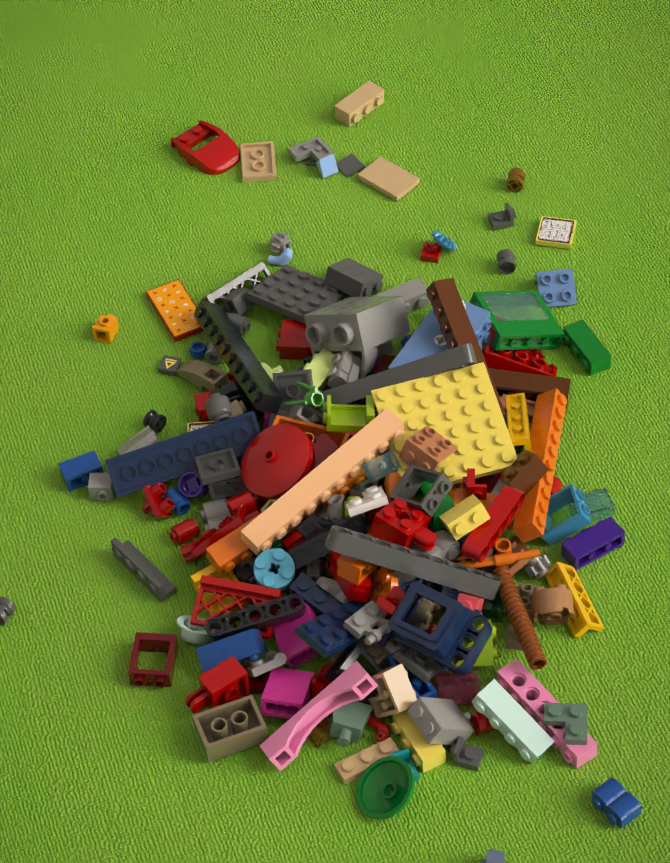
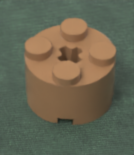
(552, 604)

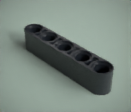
(263, 610)

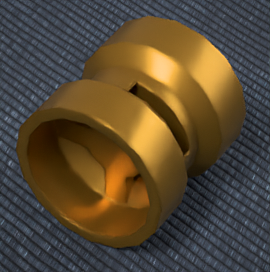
(515, 180)

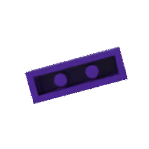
(592, 543)

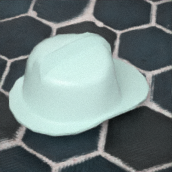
(193, 633)

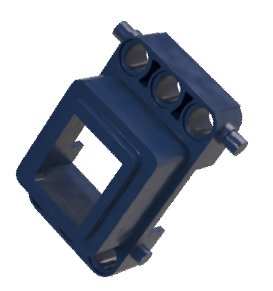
(451, 635)

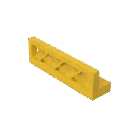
(518, 420)
(583, 607)

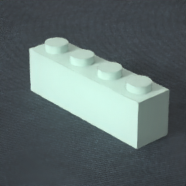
(512, 721)

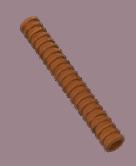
(519, 618)

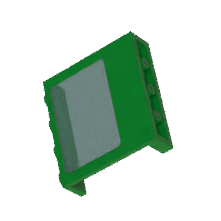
(520, 319)

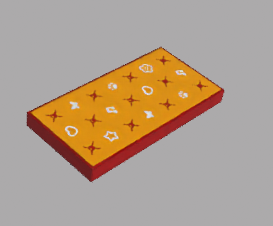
(175, 309)

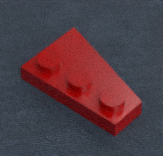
(225, 527)

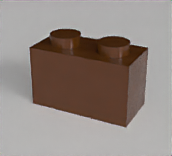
(524, 472)

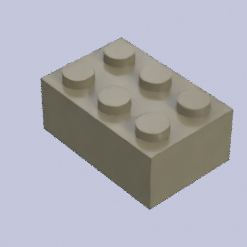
(230, 728)

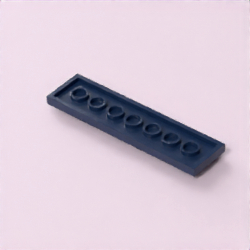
(177, 454)

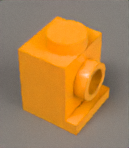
(106, 324)

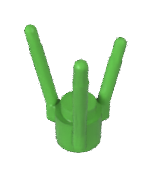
(312, 398)

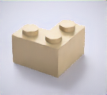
(394, 692)

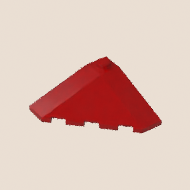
(519, 360)

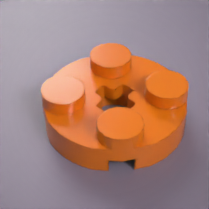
(382, 583)

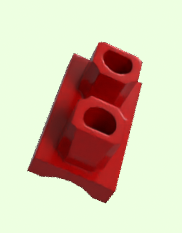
(154, 502)

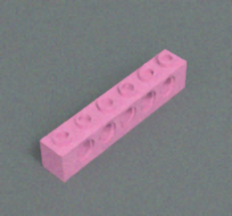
(525, 686)

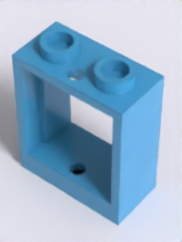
(559, 500)

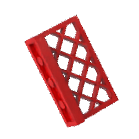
(236, 590)

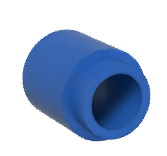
(180, 501)

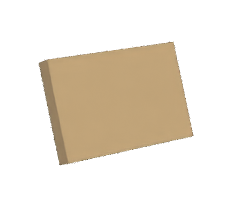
(258, 162)
(388, 178)

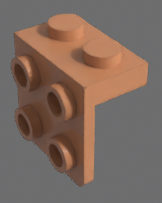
(427, 449)

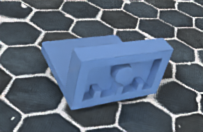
(556, 287)

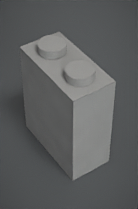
(440, 720)

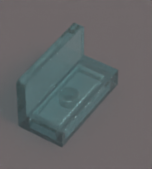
(380, 467)

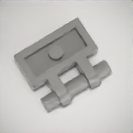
(366, 619)

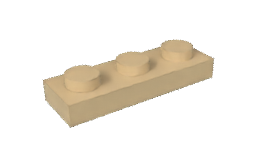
(355, 765)

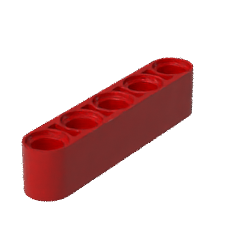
(486, 535)

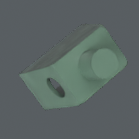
(349, 722)

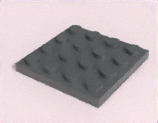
(294, 293)

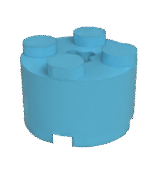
(280, 561)

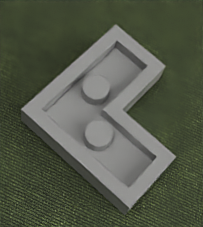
(314, 147)

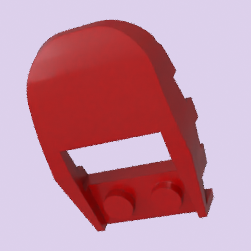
(214, 156)

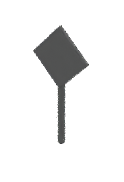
(348, 165)

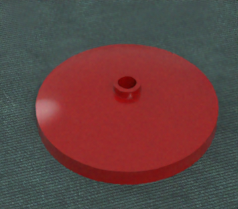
(276, 461)

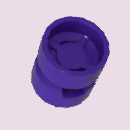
(191, 485)

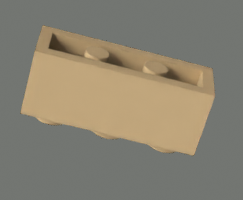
(359, 103)

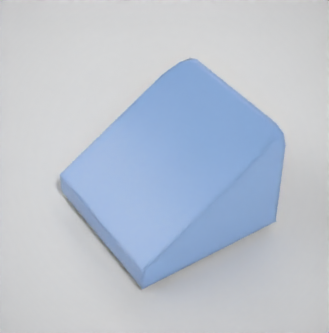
(327, 166)

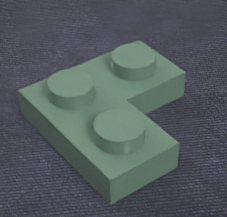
(572, 717)

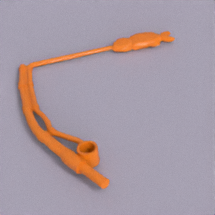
(503, 555)

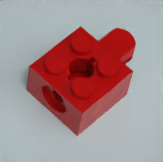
(403, 526)
(219, 686)

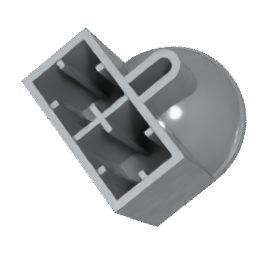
(360, 326)

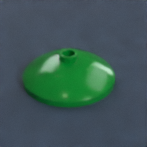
(385, 788)

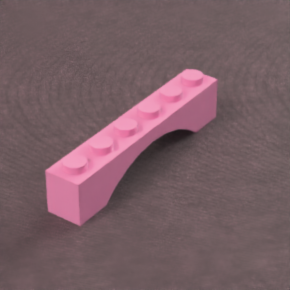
(286, 742)

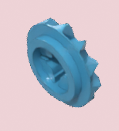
(443, 240)

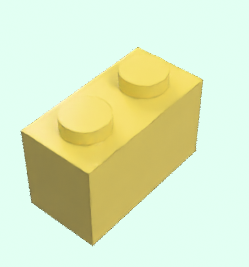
(464, 517)

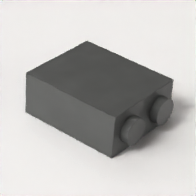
(353, 278)

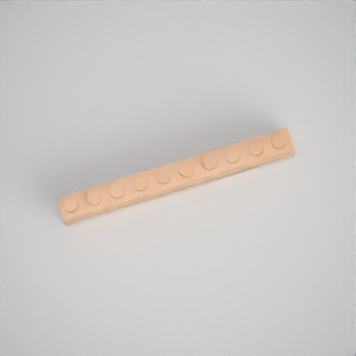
(322, 481)

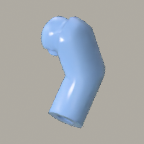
(281, 260)

